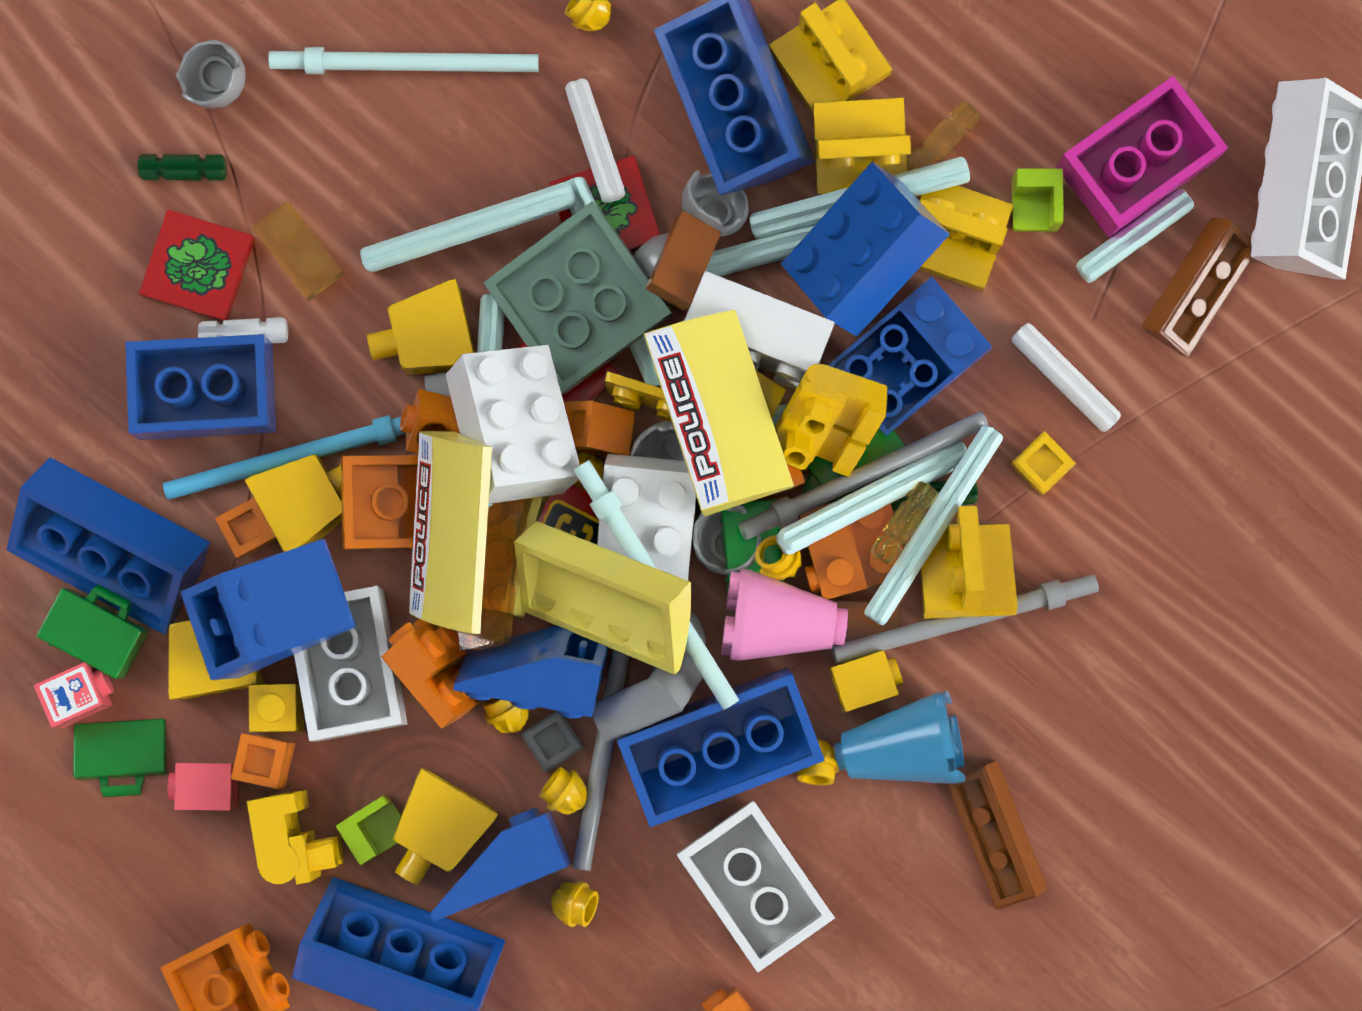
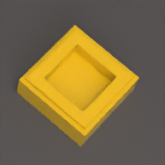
(1043, 463)

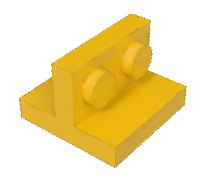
(829, 55)
(854, 135)
(976, 234)
(970, 571)

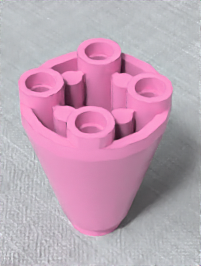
(778, 619)

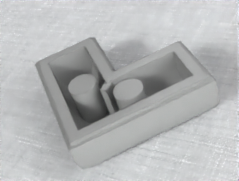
(646, 701)

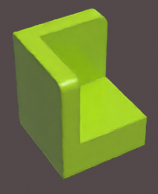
(1037, 200)
(371, 829)

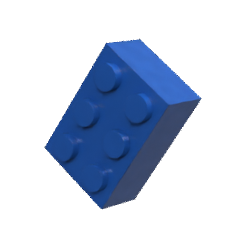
(864, 249)
(200, 387)

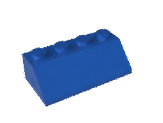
(734, 95)
(105, 539)
(720, 752)
(394, 954)

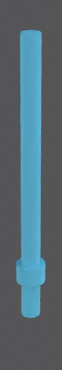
(383, 430)

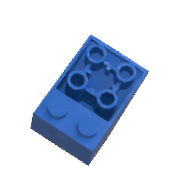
(915, 351)
(267, 610)
(538, 670)

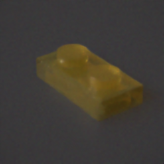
(297, 250)

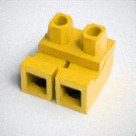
(831, 418)
(281, 846)

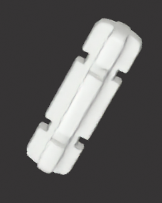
(274, 328)

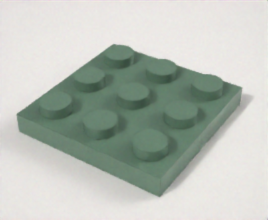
(578, 296)

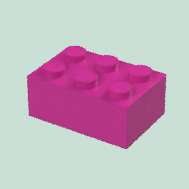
(1141, 156)

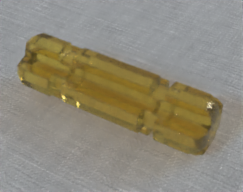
(945, 136)
(904, 523)

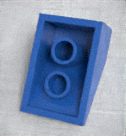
(513, 859)

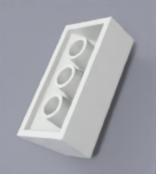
(1310, 179)

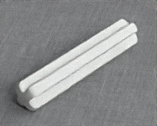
(595, 140)
(1065, 377)

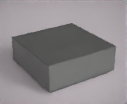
(552, 741)

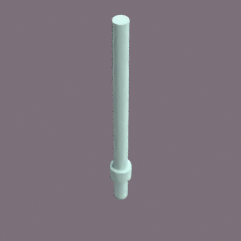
(316, 61)
(607, 506)

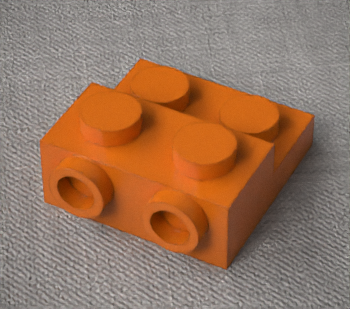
(378, 501)
(844, 558)
(425, 663)
(228, 975)

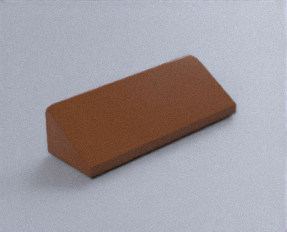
(1199, 286)
(997, 836)

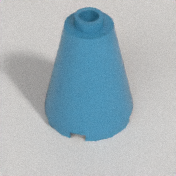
(906, 745)

